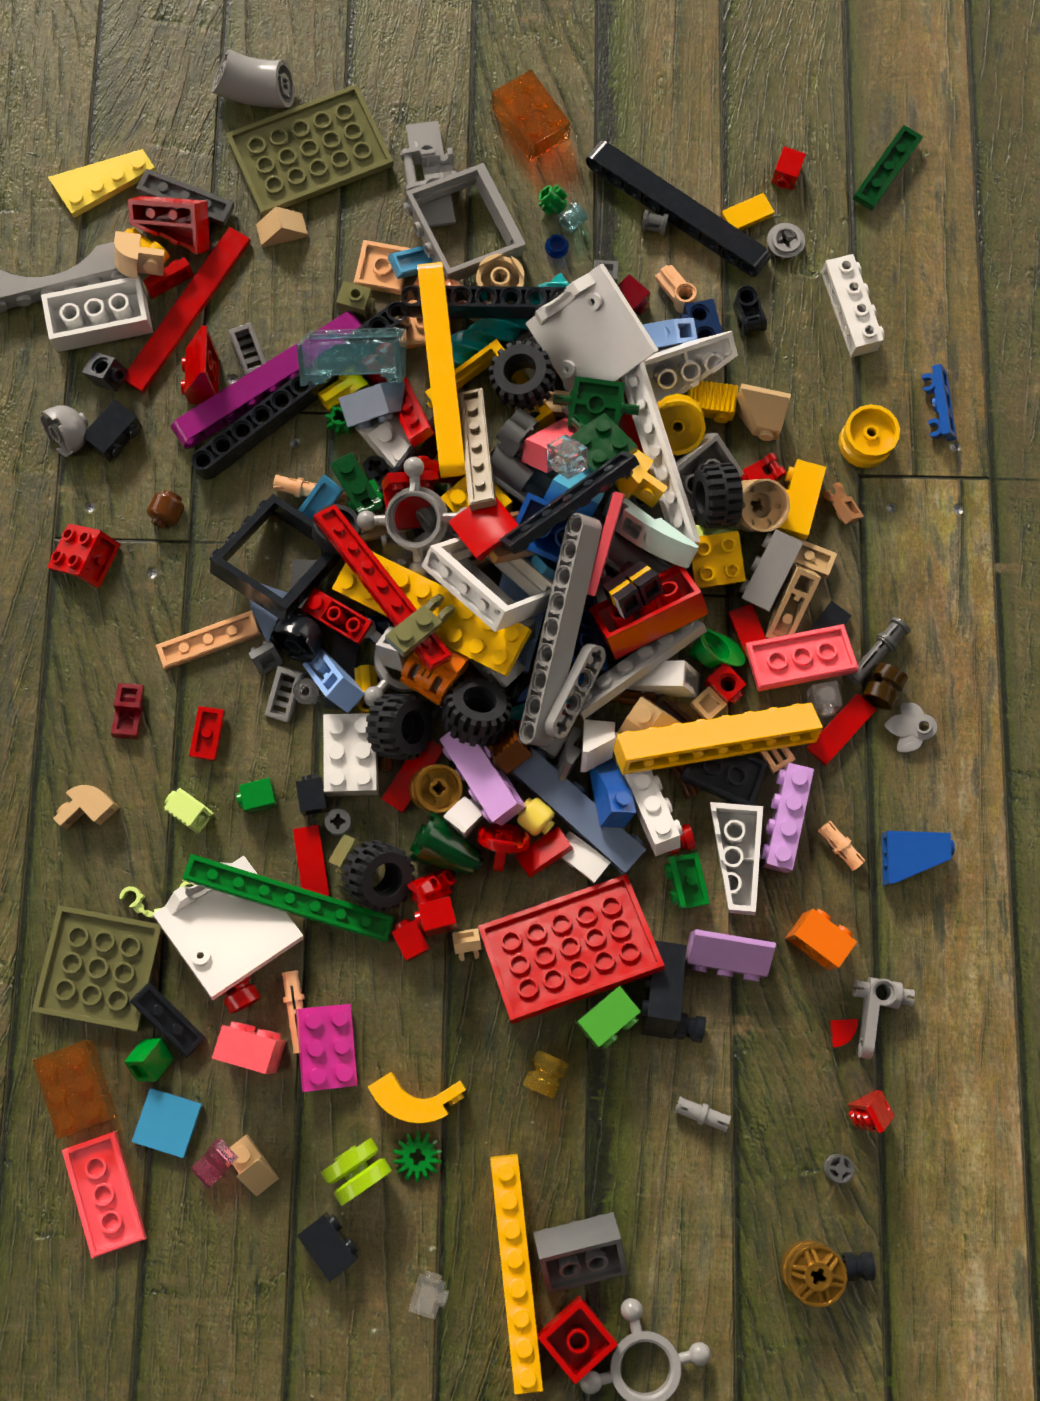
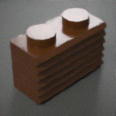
(509, 750)

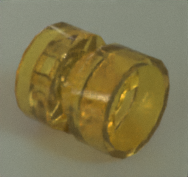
(545, 1074)

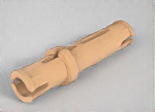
(300, 488)
(292, 979)

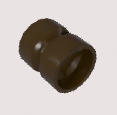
(885, 685)

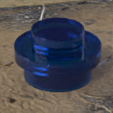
(556, 246)

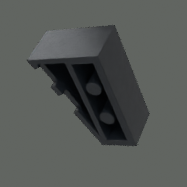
(664, 993)

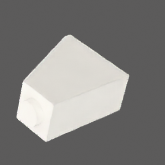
(670, 679)

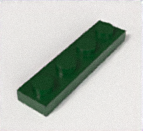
(887, 167)

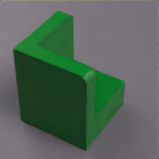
(149, 1060)

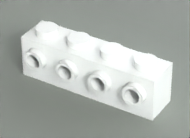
(852, 305)
(654, 812)

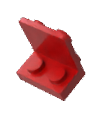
(406, 511)
(84, 554)

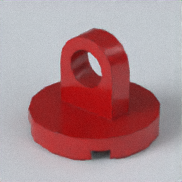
(503, 840)

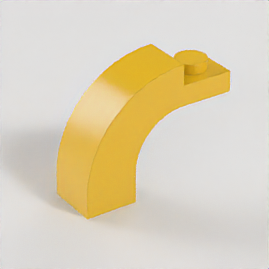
(405, 1107)

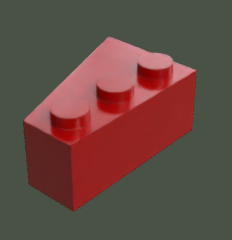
(174, 219)

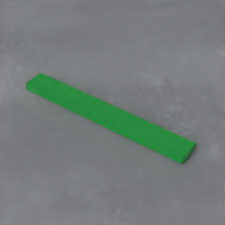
(288, 898)

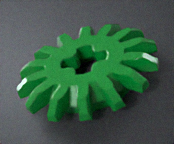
(411, 1147)

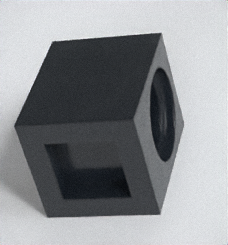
(105, 371)
(311, 795)

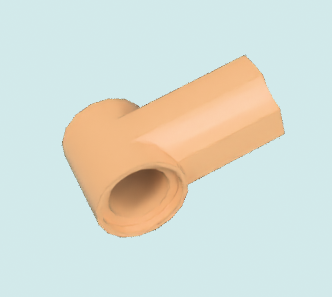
(676, 287)

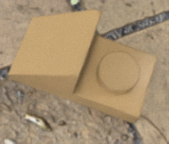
(252, 1166)

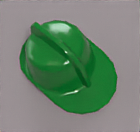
(716, 649)

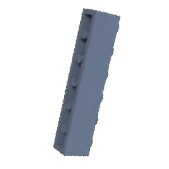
(578, 811)

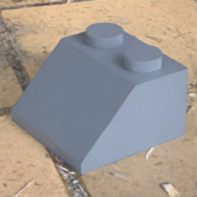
(372, 404)

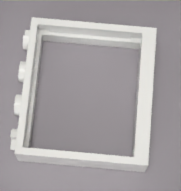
(444, 567)

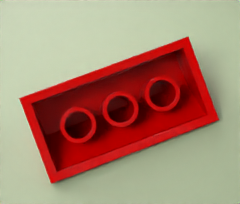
(668, 612)

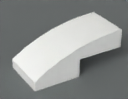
(585, 858)

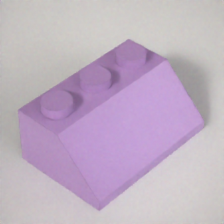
(729, 954)

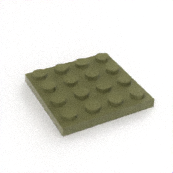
(97, 967)

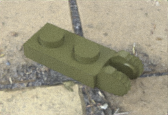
(419, 626)

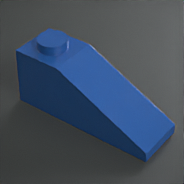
(612, 795)

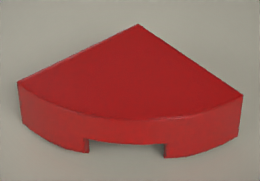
(842, 1031)

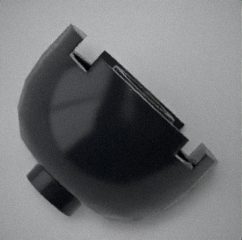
(299, 636)

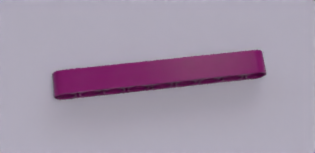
(246, 392)

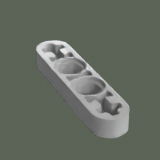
(571, 688)

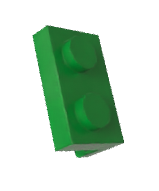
(687, 881)

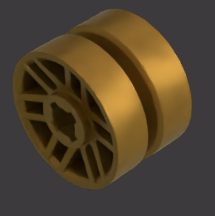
(443, 777)

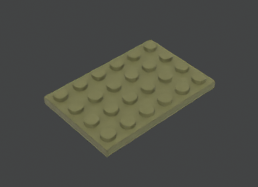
(309, 150)

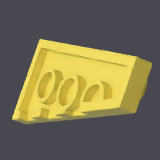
(98, 182)

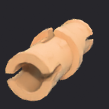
(841, 845)

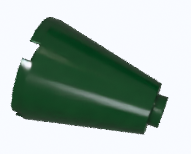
(444, 848)

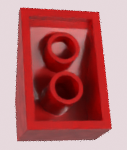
(200, 368)

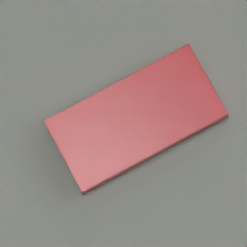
(605, 542)
(801, 657)
(104, 1194)

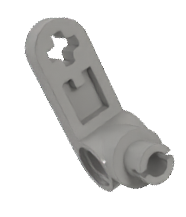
(894, 998)

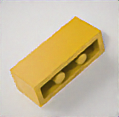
(803, 491)

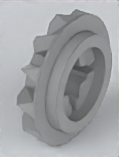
(790, 233)

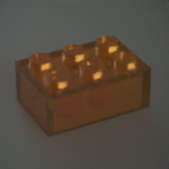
(530, 115)
(74, 1089)

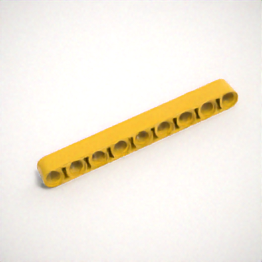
(441, 370)

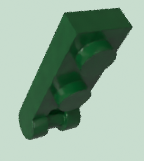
(356, 484)

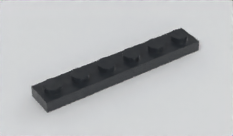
(571, 500)

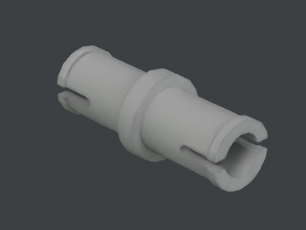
(702, 1114)

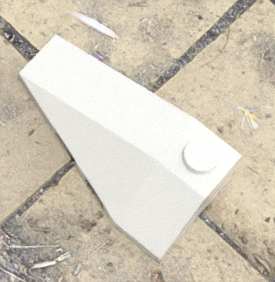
(686, 364)

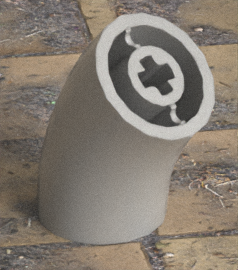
(254, 81)

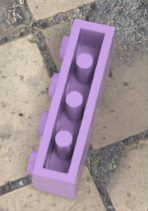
(485, 781)
(787, 817)

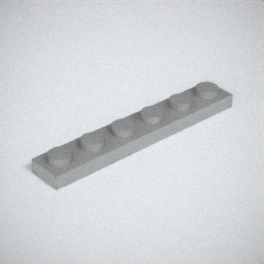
(637, 666)

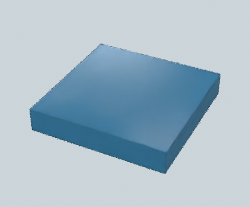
(167, 1122)

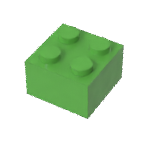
(609, 1017)

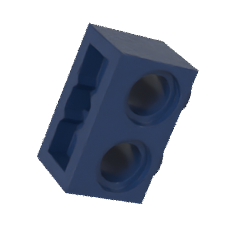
(707, 311)

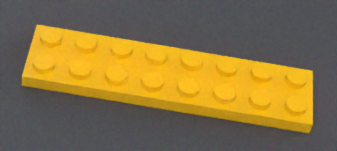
(461, 631)

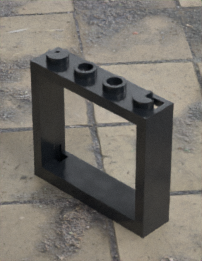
(251, 588)

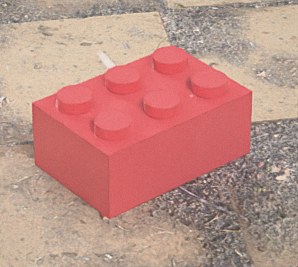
(249, 1049)

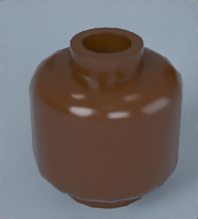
(165, 509)

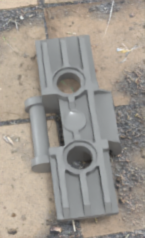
(434, 166)

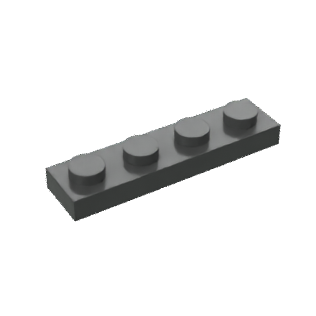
(159, 185)

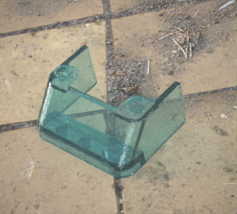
(352, 353)

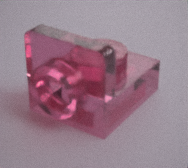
(214, 1163)

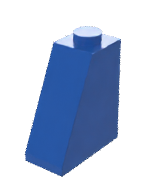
(913, 852)

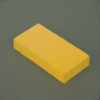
(748, 212)

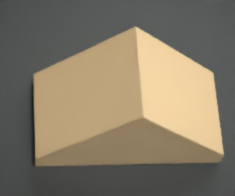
(281, 226)

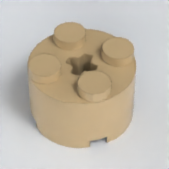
(500, 271)

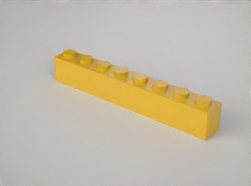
(716, 738)
(516, 1274)

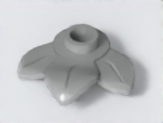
(907, 727)

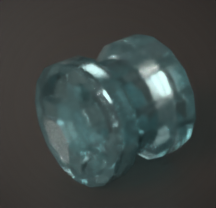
(572, 217)

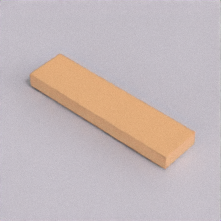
(208, 640)

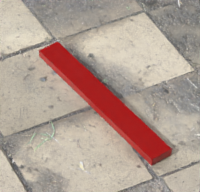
(186, 310)
(377, 581)

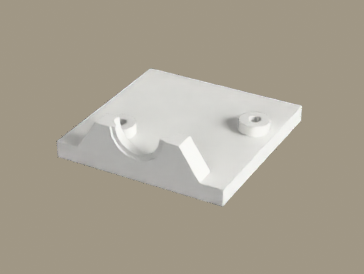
(588, 338)
(229, 932)

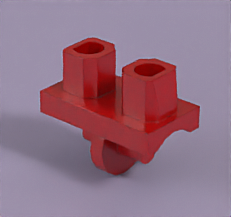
(432, 886)

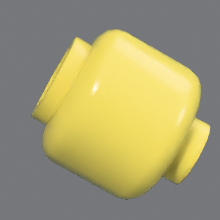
(536, 817)

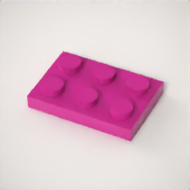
(326, 1047)

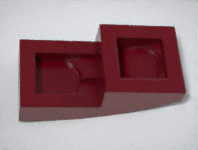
(128, 711)

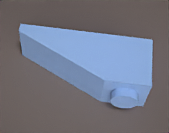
(334, 681)

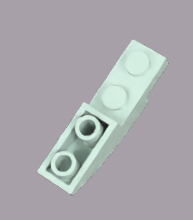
(653, 534)

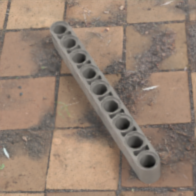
(560, 625)

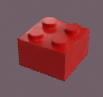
(577, 1339)

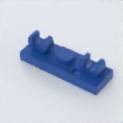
(941, 403)

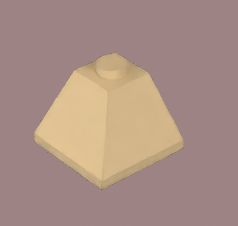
(762, 410)
(646, 715)

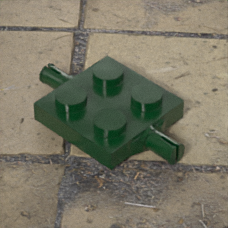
(595, 397)
(602, 439)

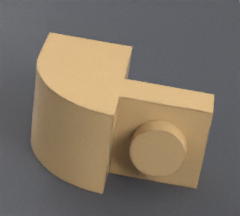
(134, 259)
(85, 800)

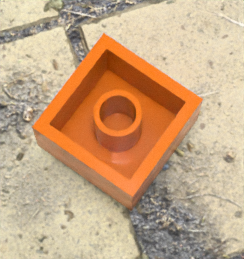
(821, 939)

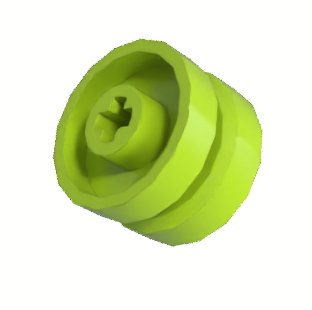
(356, 1171)

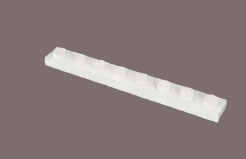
(657, 447)

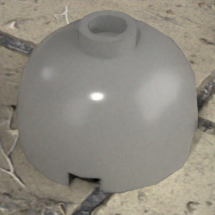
(65, 427)

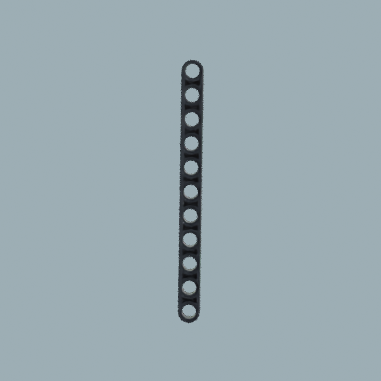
(277, 415)

